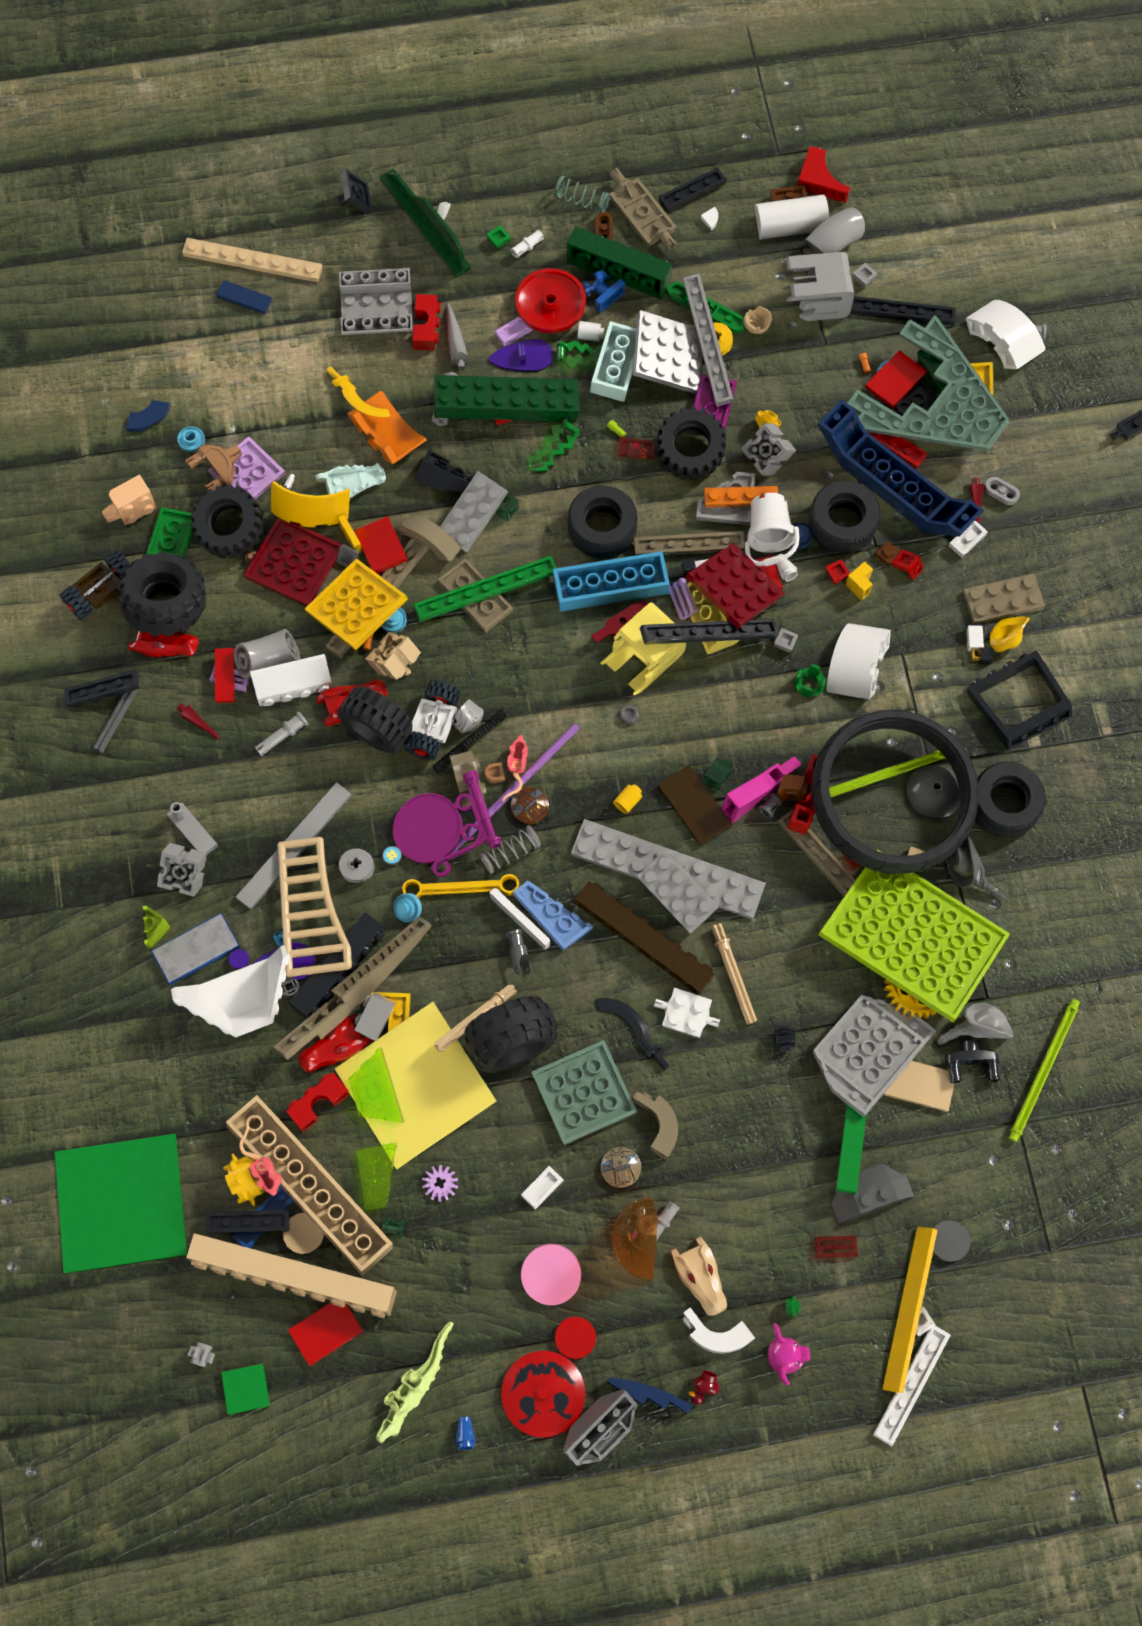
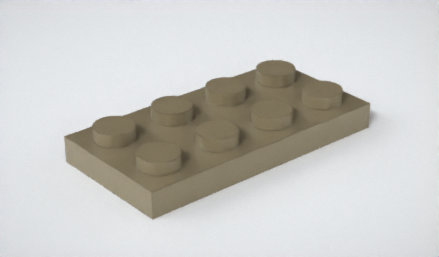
(1003, 599)

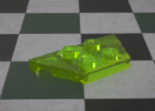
(375, 1091)

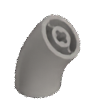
(837, 231)
(265, 652)

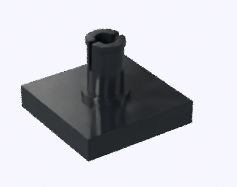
(355, 192)

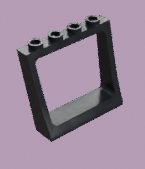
(1036, 724)

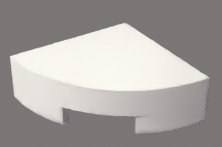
(443, 209)
(710, 218)
(925, 1322)

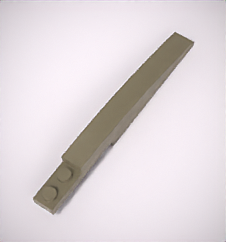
(354, 989)

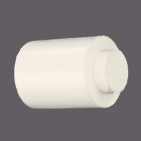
(590, 331)

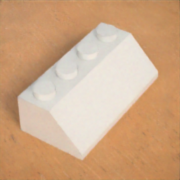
(291, 680)

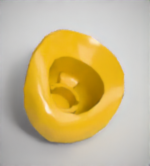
(1007, 633)

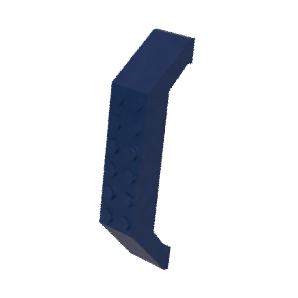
(894, 478)

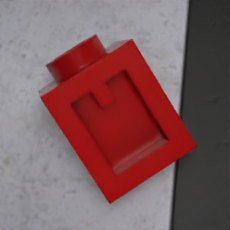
(909, 563)

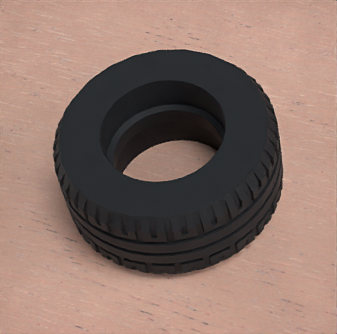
(851, 496)
(602, 500)
(1022, 781)

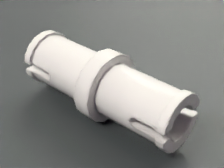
(527, 244)

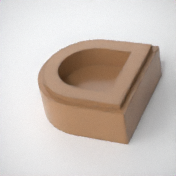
(494, 773)

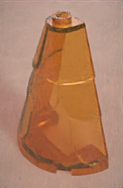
(636, 1237)

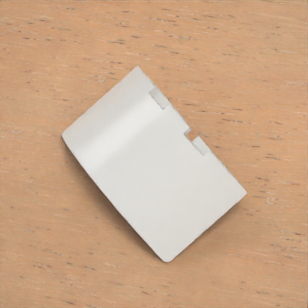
(1009, 330)
(855, 660)

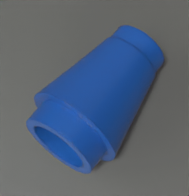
(465, 1435)

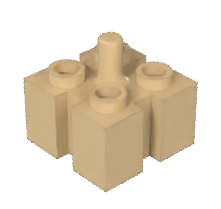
(393, 656)

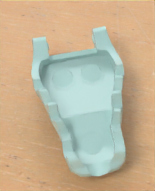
(354, 478)

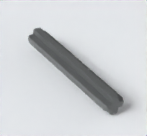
(114, 721)

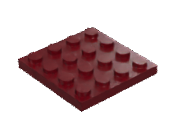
(293, 561)
(735, 585)

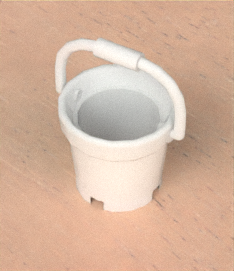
(771, 529)

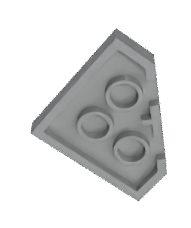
(730, 515)

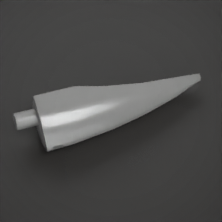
(455, 340)

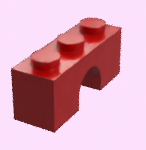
(425, 335)
(329, 1088)

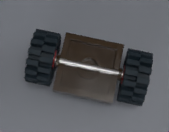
(95, 586)

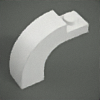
(717, 1342)

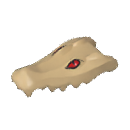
(700, 1274)

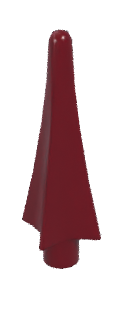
(976, 493)
(192, 717)

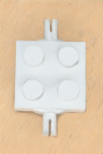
(687, 1013)

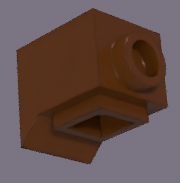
(793, 788)

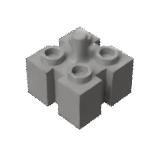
(768, 449)
(181, 869)

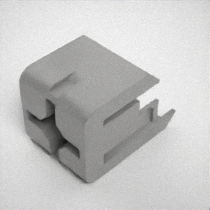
(826, 289)

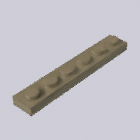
(688, 543)

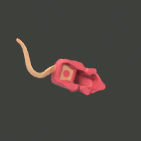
(517, 761)
(262, 1169)

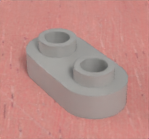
(1002, 490)

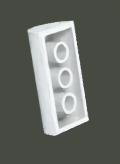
(790, 216)

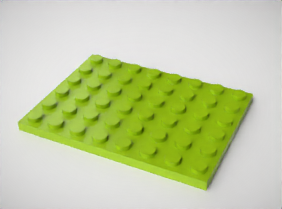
(915, 938)

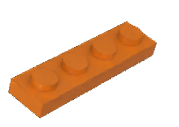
(735, 495)

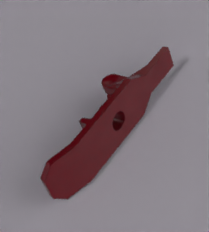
(613, 624)

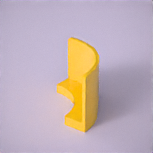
(309, 509)

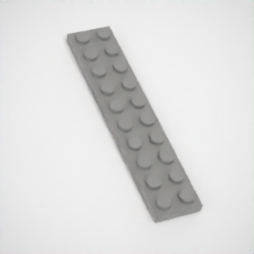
(632, 855)

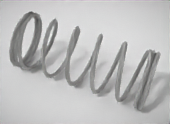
(532, 837)

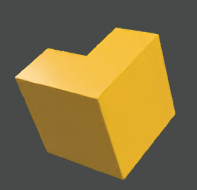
(859, 581)

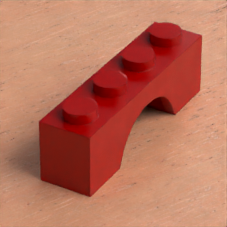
(804, 810)

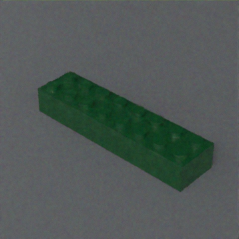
(505, 398)

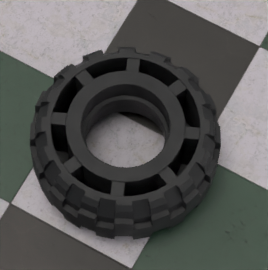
(162, 575)
(510, 1034)

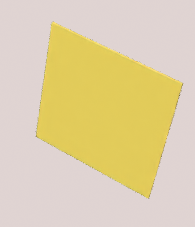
(432, 1087)

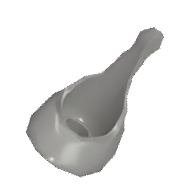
(980, 1021)

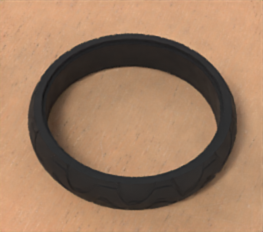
(937, 736)

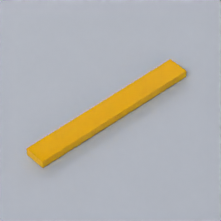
(910, 1310)

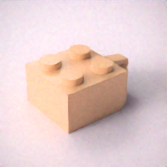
(129, 502)

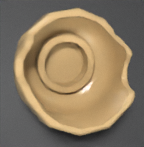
(757, 320)

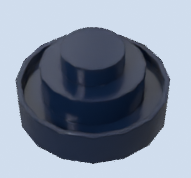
(805, 535)

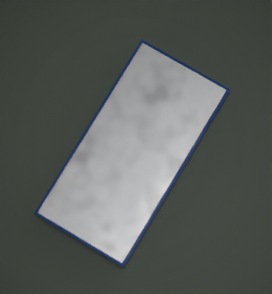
(195, 949)

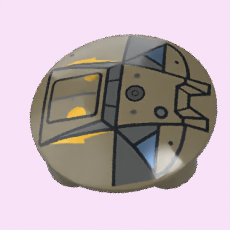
(620, 1167)

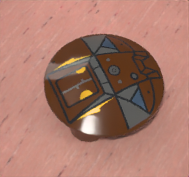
(529, 805)

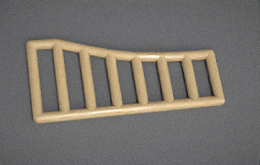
(329, 911)

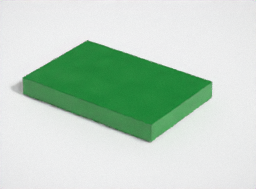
(171, 532)

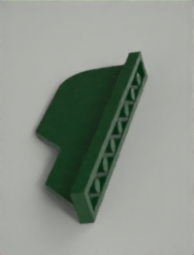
(427, 222)

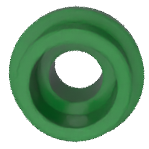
(793, 1306)

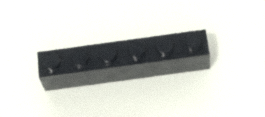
(319, 986)

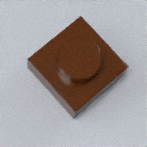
(887, 553)

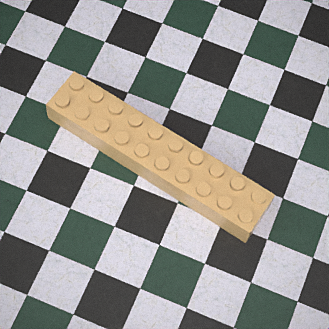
(311, 1186)
(291, 1274)

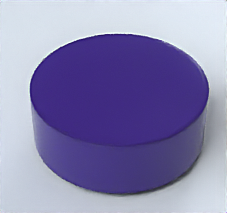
(239, 959)

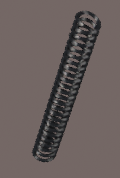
(469, 740)

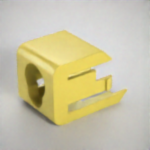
(655, 656)

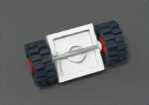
(433, 720)

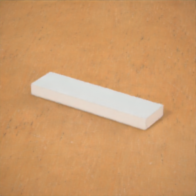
(520, 918)

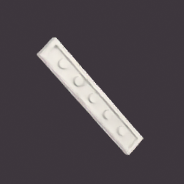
(917, 1375)

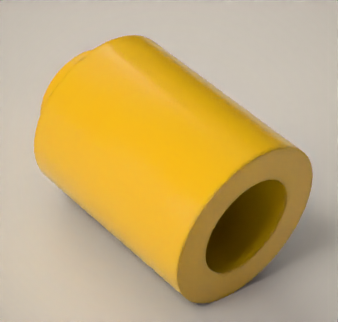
(628, 798)

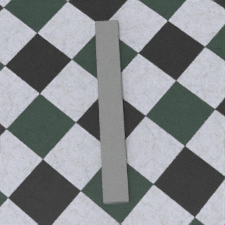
(708, 340)
(308, 828)

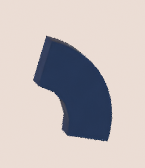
(150, 416)

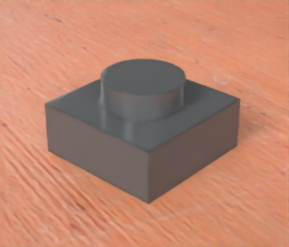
(347, 555)

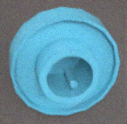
(191, 439)
(395, 622)
(407, 907)

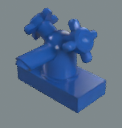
(606, 294)

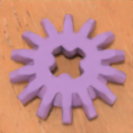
(448, 1185)

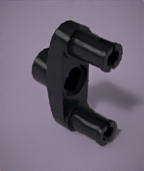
(972, 1055)

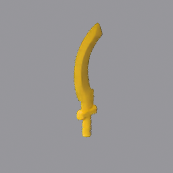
(352, 397)

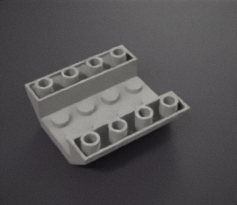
(376, 301)

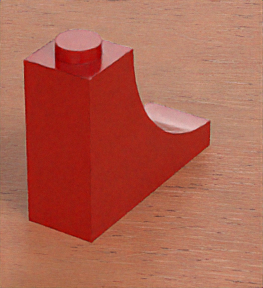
(818, 178)

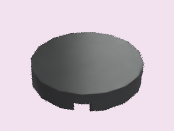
(951, 1241)

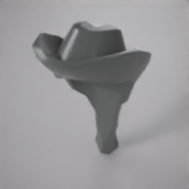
(967, 869)

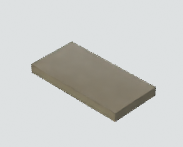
(485, 612)

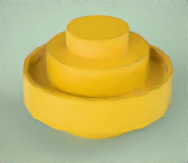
(767, 417)

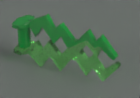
(571, 362)
(548, 451)

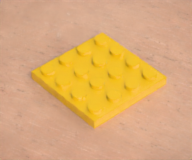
(356, 604)

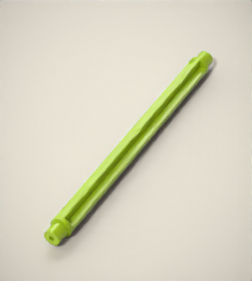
(886, 773)
(1044, 1070)

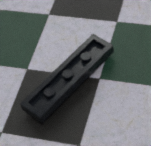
(692, 190)
(102, 688)
(247, 1221)

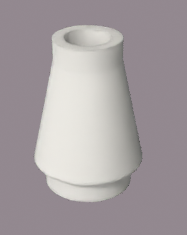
(787, 570)

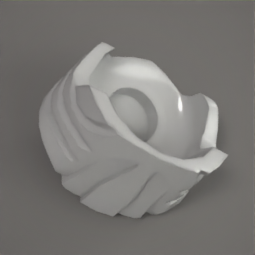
(468, 717)

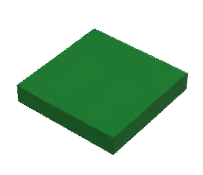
(245, 1389)

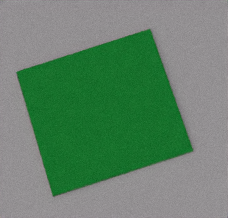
(120, 1203)

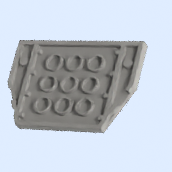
(869, 1051)

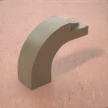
(431, 535)
(666, 1118)

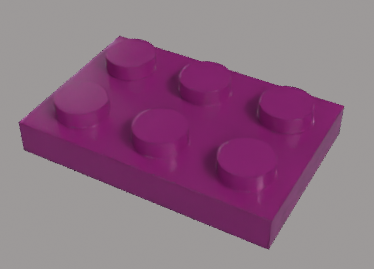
(706, 400)

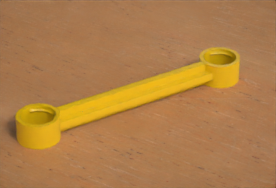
(462, 887)

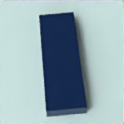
(244, 297)

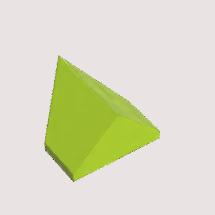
(155, 926)

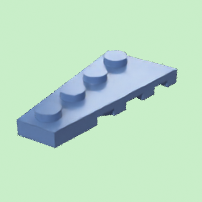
(556, 921)

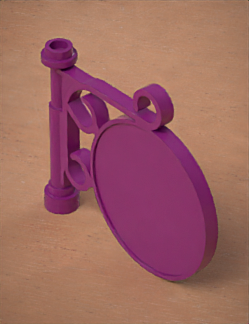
(432, 826)

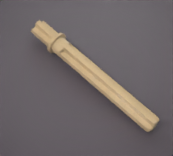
(733, 972)
(458, 1031)

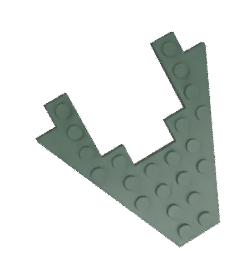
(961, 414)

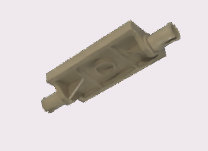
(642, 211)

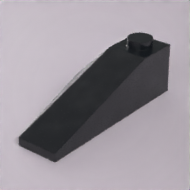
(439, 474)

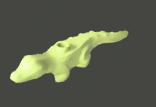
(412, 1389)

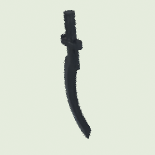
(638, 1026)

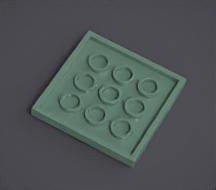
(584, 1092)

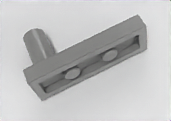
(191, 828)

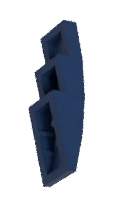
(641, 1392)

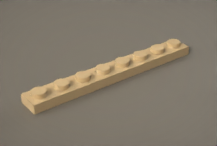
(252, 260)

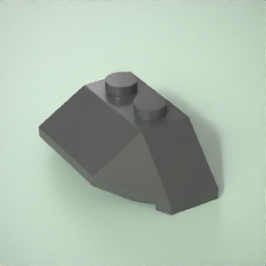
(876, 1189)
(600, 1428)

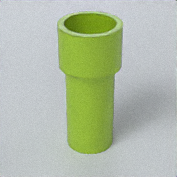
(612, 425)

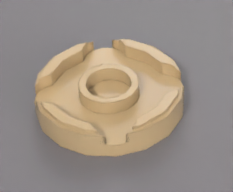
(303, 1235)

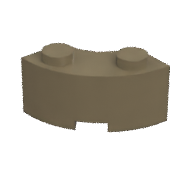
(461, 764)

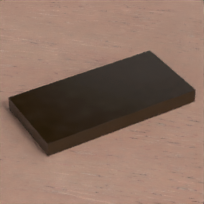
(695, 805)

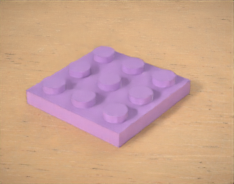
(254, 469)

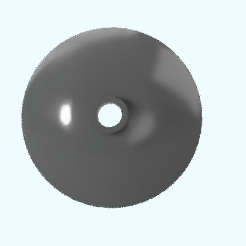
(928, 800)

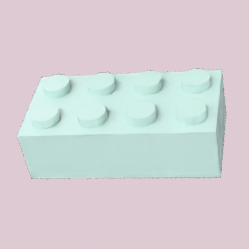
(615, 362)

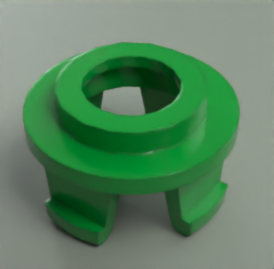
(814, 673)

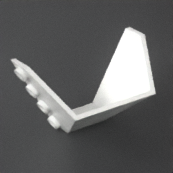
(238, 999)

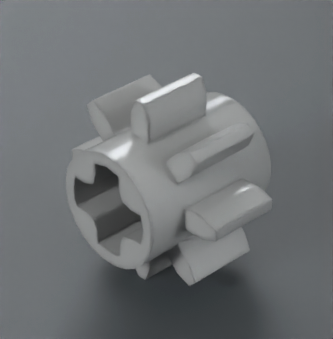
(201, 1354)

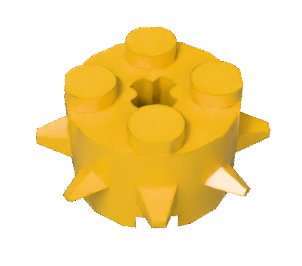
(241, 1179)

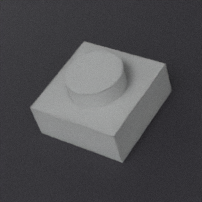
(864, 275)
(786, 640)

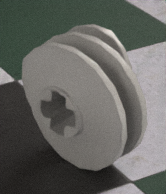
(365, 867)

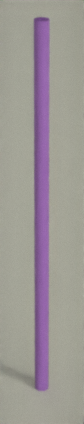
(525, 777)

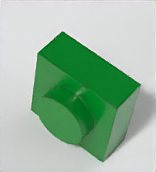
(498, 237)

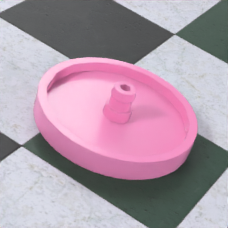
(551, 1274)

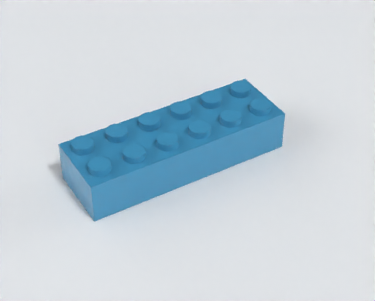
(611, 581)

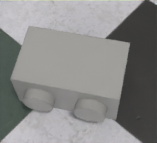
(374, 1016)

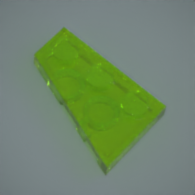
(375, 1174)

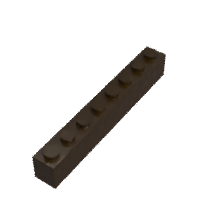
(644, 938)

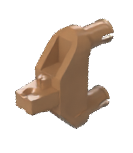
(221, 461)

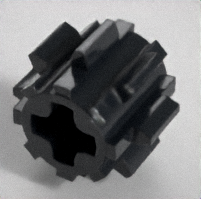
(784, 1038)

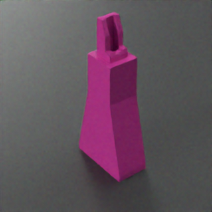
(754, 791)

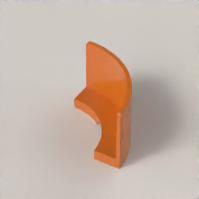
(386, 434)

